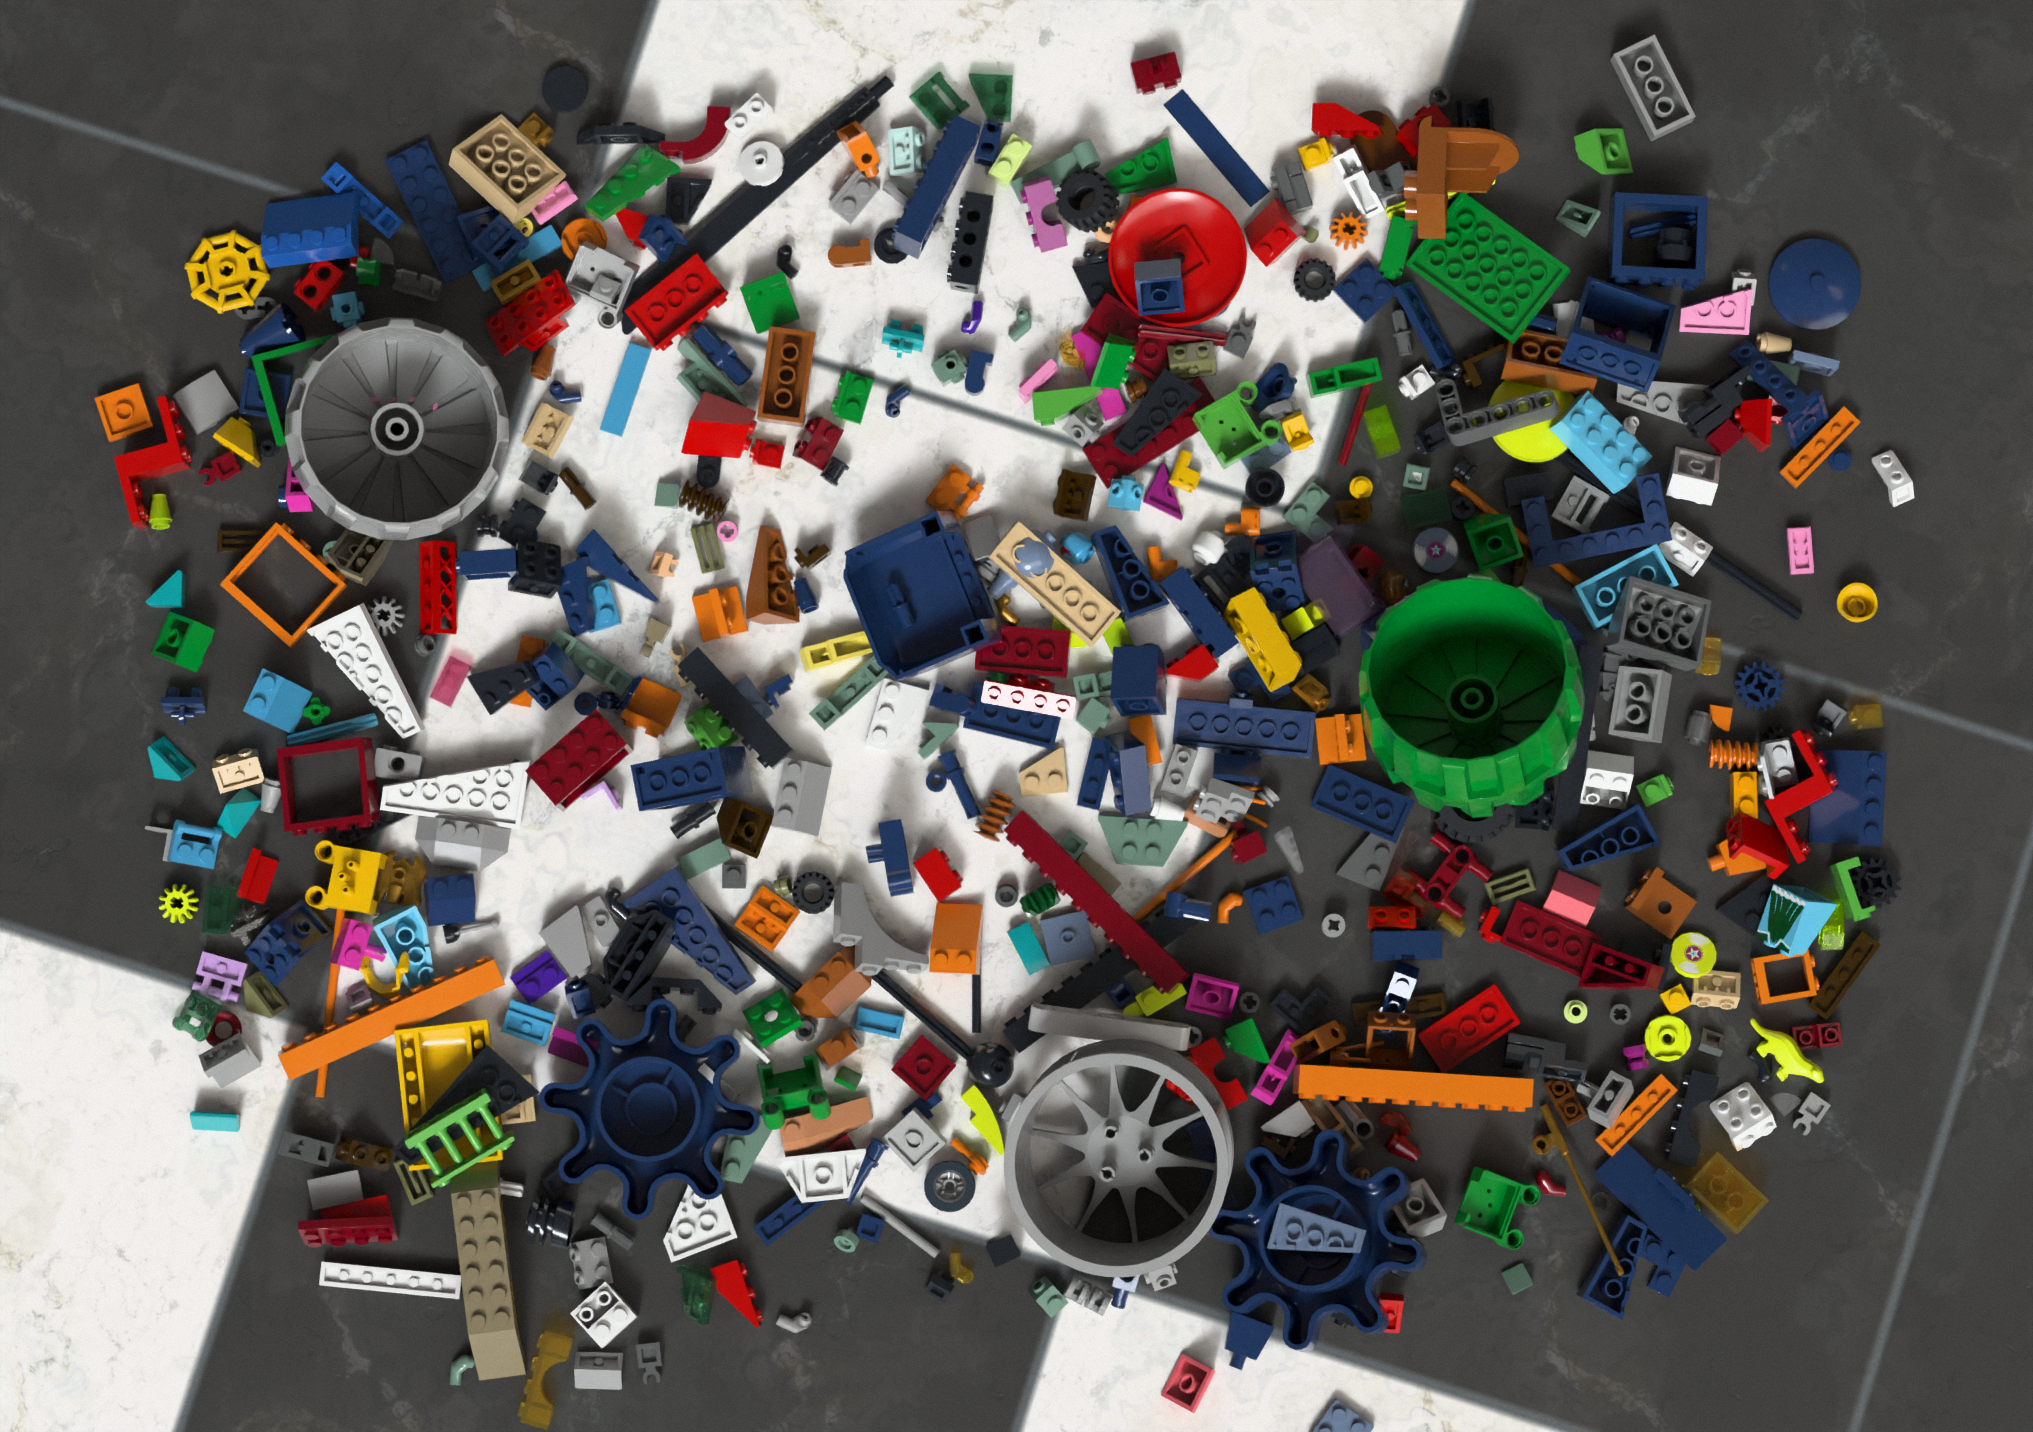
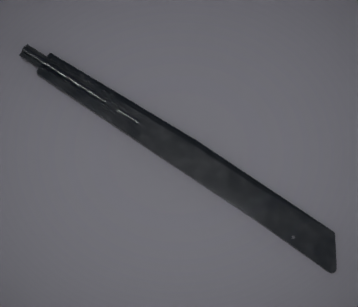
(752, 200)

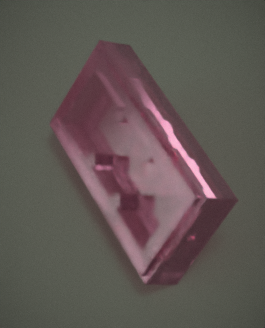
(450, 681)

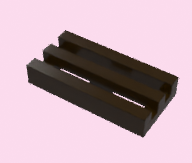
(221, 541)

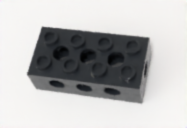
(972, 206)

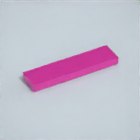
(1110, 401)

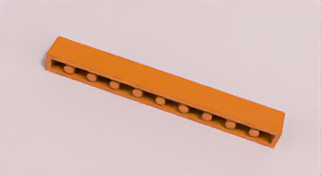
(397, 1014)

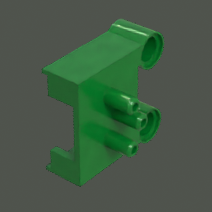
(792, 1090)
(1491, 1204)

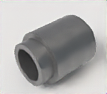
(1698, 727)

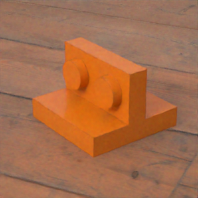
(719, 614)
(1340, 739)

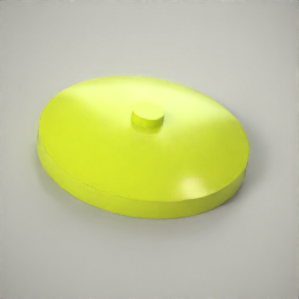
(1535, 441)

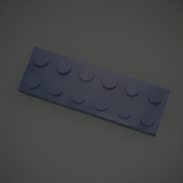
(432, 209)
(1239, 729)

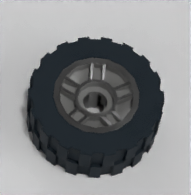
(963, 1186)

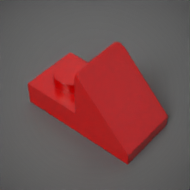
(1394, 1306)

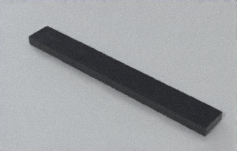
(1572, 778)

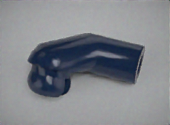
(562, 395)

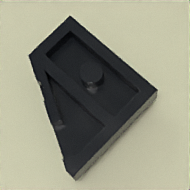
(684, 198)

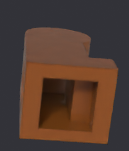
(850, 256)

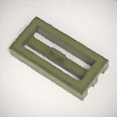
(702, 529)
(1491, 893)
(413, 1201)

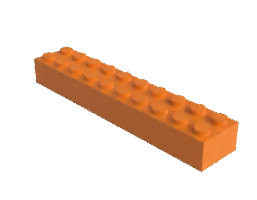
(1413, 1086)

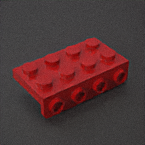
(677, 303)

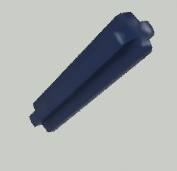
(1653, 228)

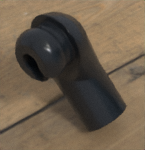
(1092, 257)
(784, 261)
(1453, 374)
(614, 905)

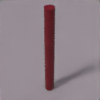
(1354, 424)

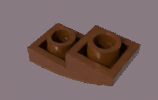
(1565, 1101)

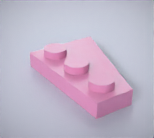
(1718, 315)

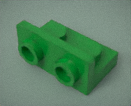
(852, 397)

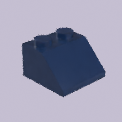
(1159, 287)
(1237, 769)
(450, 899)

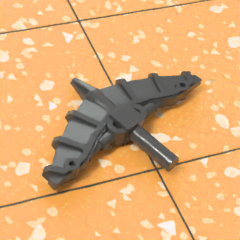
(1611, 666)

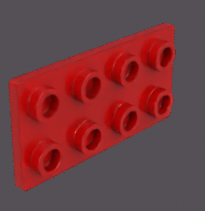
(532, 316)

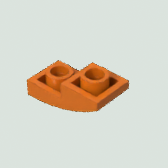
(1143, 729)

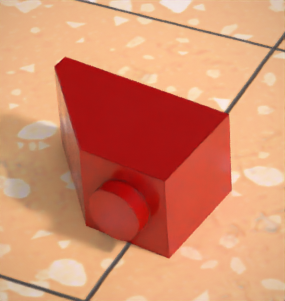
(632, 224)

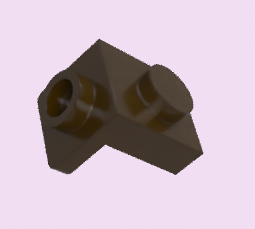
(1353, 511)

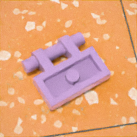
(221, 969)

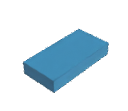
(879, 1022)

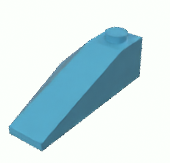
(403, 931)

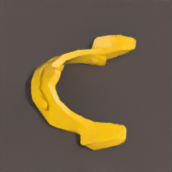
(380, 988)

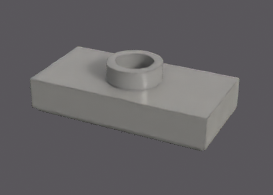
(600, 921)

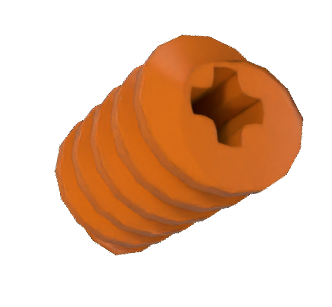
(1732, 754)

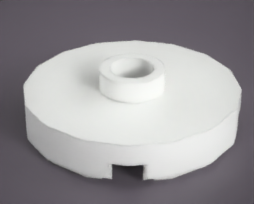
(766, 172)

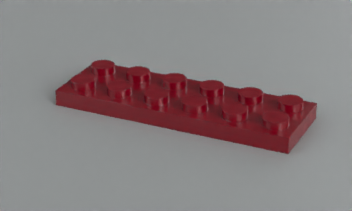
(1113, 464)

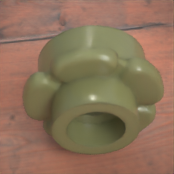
(783, 885)

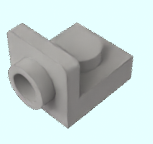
(1743, 280)

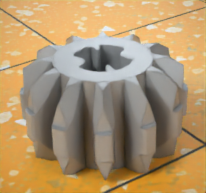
(388, 608)

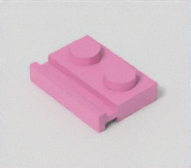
(1044, 373)

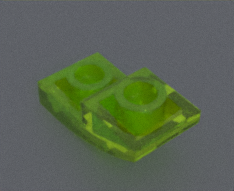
(1832, 933)

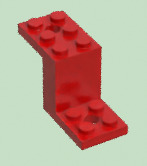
(153, 462)
(1802, 795)

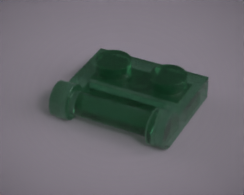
(933, 106)
(201, 1009)

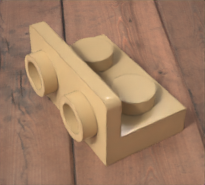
(238, 770)
(1716, 990)

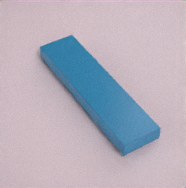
(539, 246)
(625, 389)

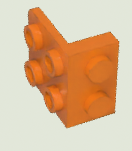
(651, 708)

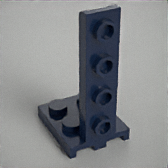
(1805, 412)

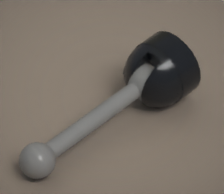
(453, 933)

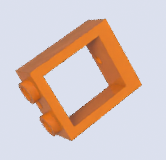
(1760, 980)

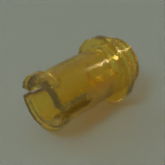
(1451, 924)

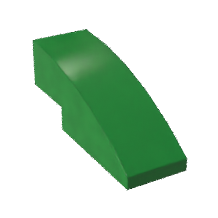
(1343, 377)

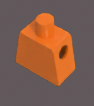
(859, 148)
(1741, 864)

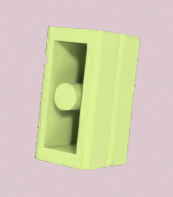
(1010, 161)

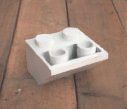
(1607, 779)
(604, 1314)

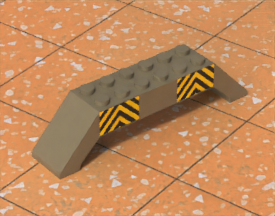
(486, 1272)

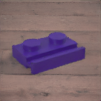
(538, 977)

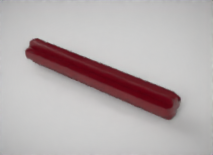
(1180, 334)

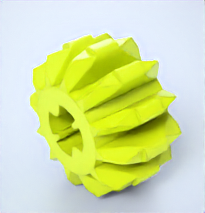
(178, 912)

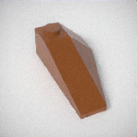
(769, 587)

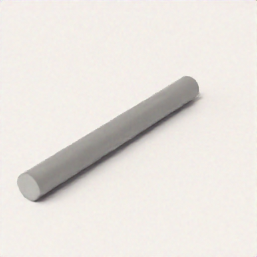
(900, 1226)

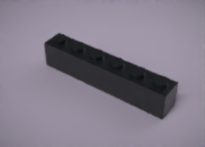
(731, 704)

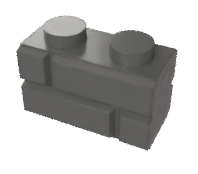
(1291, 188)

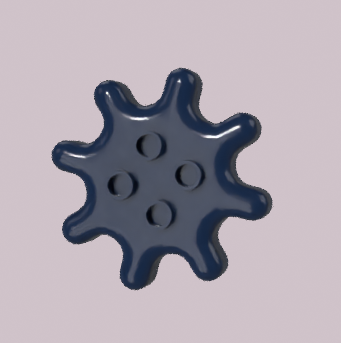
(649, 1109)
(1317, 1282)

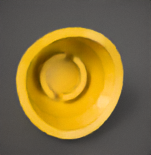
(1857, 602)

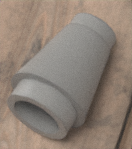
(270, 794)

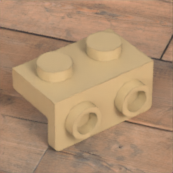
(547, 430)

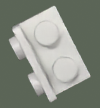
(1685, 549)

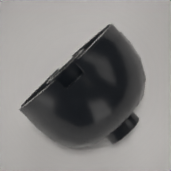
(990, 1065)

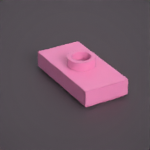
(554, 202)
(1800, 550)

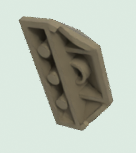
(358, 555)

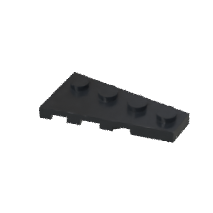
(1158, 409)

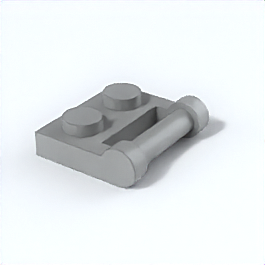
(1573, 502)

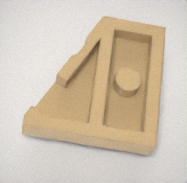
(1045, 776)

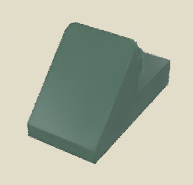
(941, 733)

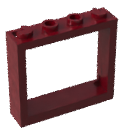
(368, 785)

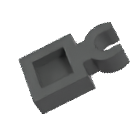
(1239, 341)
(649, 1357)

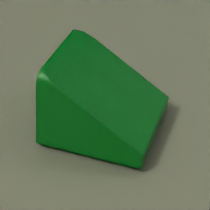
(848, 1078)

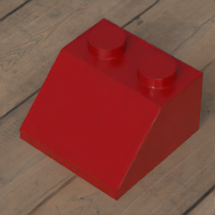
(1273, 233)

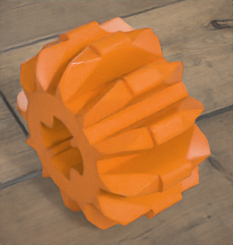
(1352, 223)

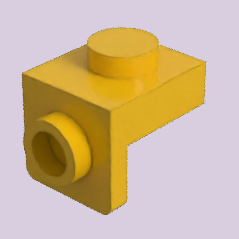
(1296, 431)

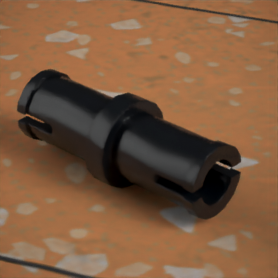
(693, 820)

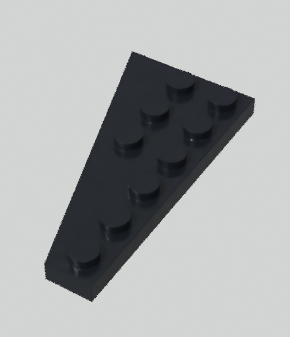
(488, 1071)

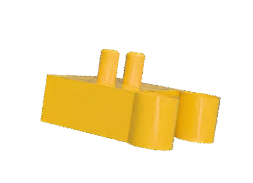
(351, 879)

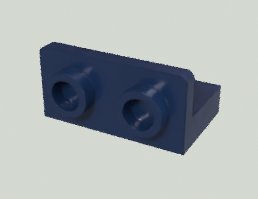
(661, 236)

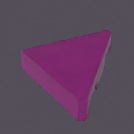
(1162, 495)

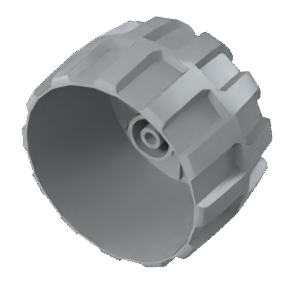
(387, 481)

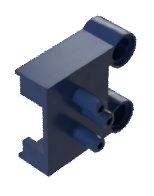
(895, 856)

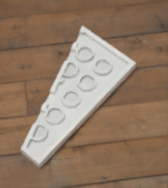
(366, 662)
(475, 796)

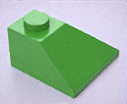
(1604, 151)

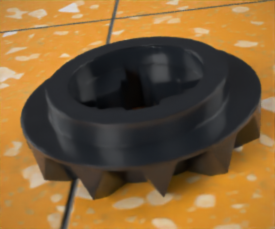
(881, 247)

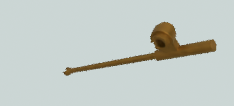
(1555, 1139)

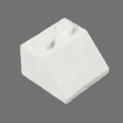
(1693, 476)

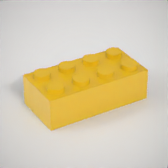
(1263, 639)

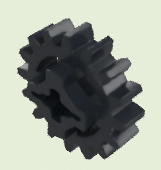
(1881, 874)

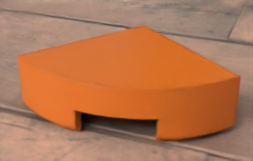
(1721, 716)

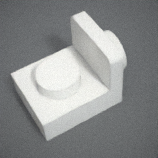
(1415, 382)

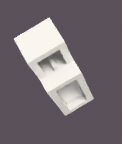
(1357, 181)

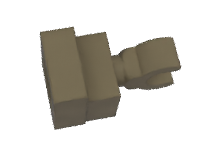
(656, 632)

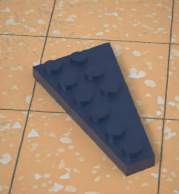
(694, 928)

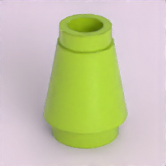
(160, 514)

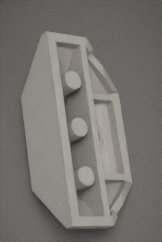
(461, 843)

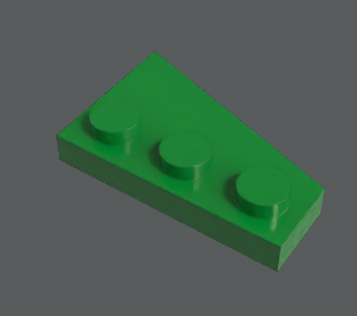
(1145, 171)

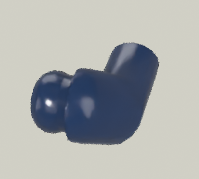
(892, 404)

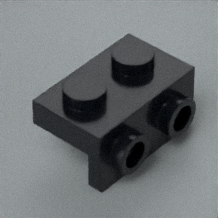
(1475, 113)
(522, 522)

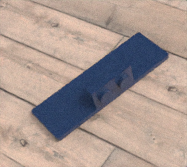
(1661, 1206)

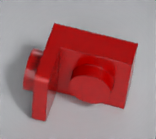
(767, 454)

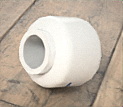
(1208, 547)

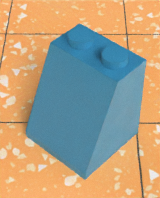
(277, 701)

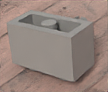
(1608, 1099)

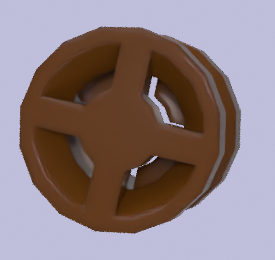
(1136, 389)

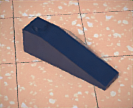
(608, 564)

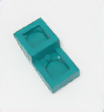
(1028, 948)

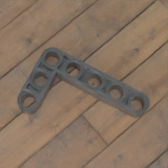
(1490, 415)

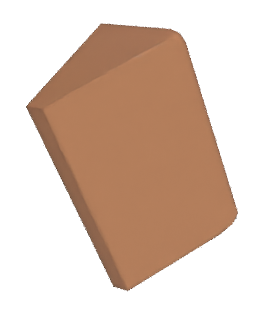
(1217, 829)

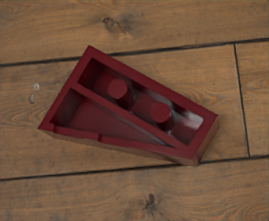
(1618, 971)

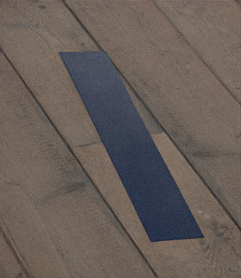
(1216, 148)

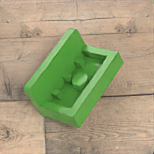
(709, 729)

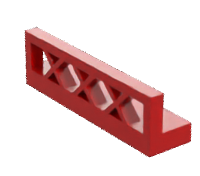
(433, 587)

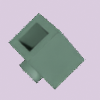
(1094, 715)

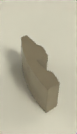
(1102, 876)

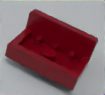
(817, 442)

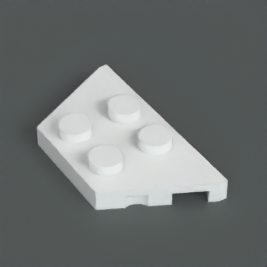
(822, 1174)

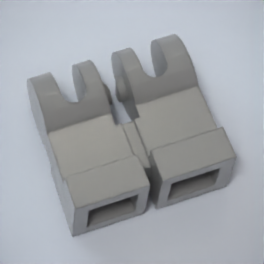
(1078, 1290)

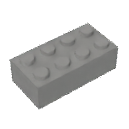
(1652, 88)

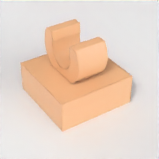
(661, 564)

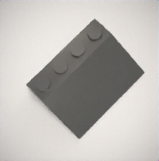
(1659, 624)

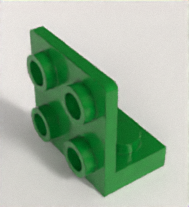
(769, 302)

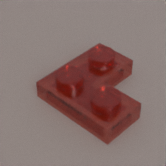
(1401, 893)

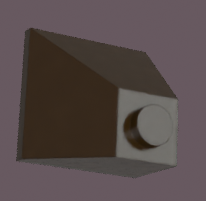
(743, 826)

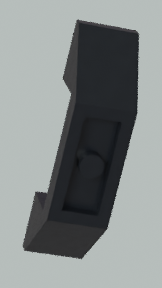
(706, 999)

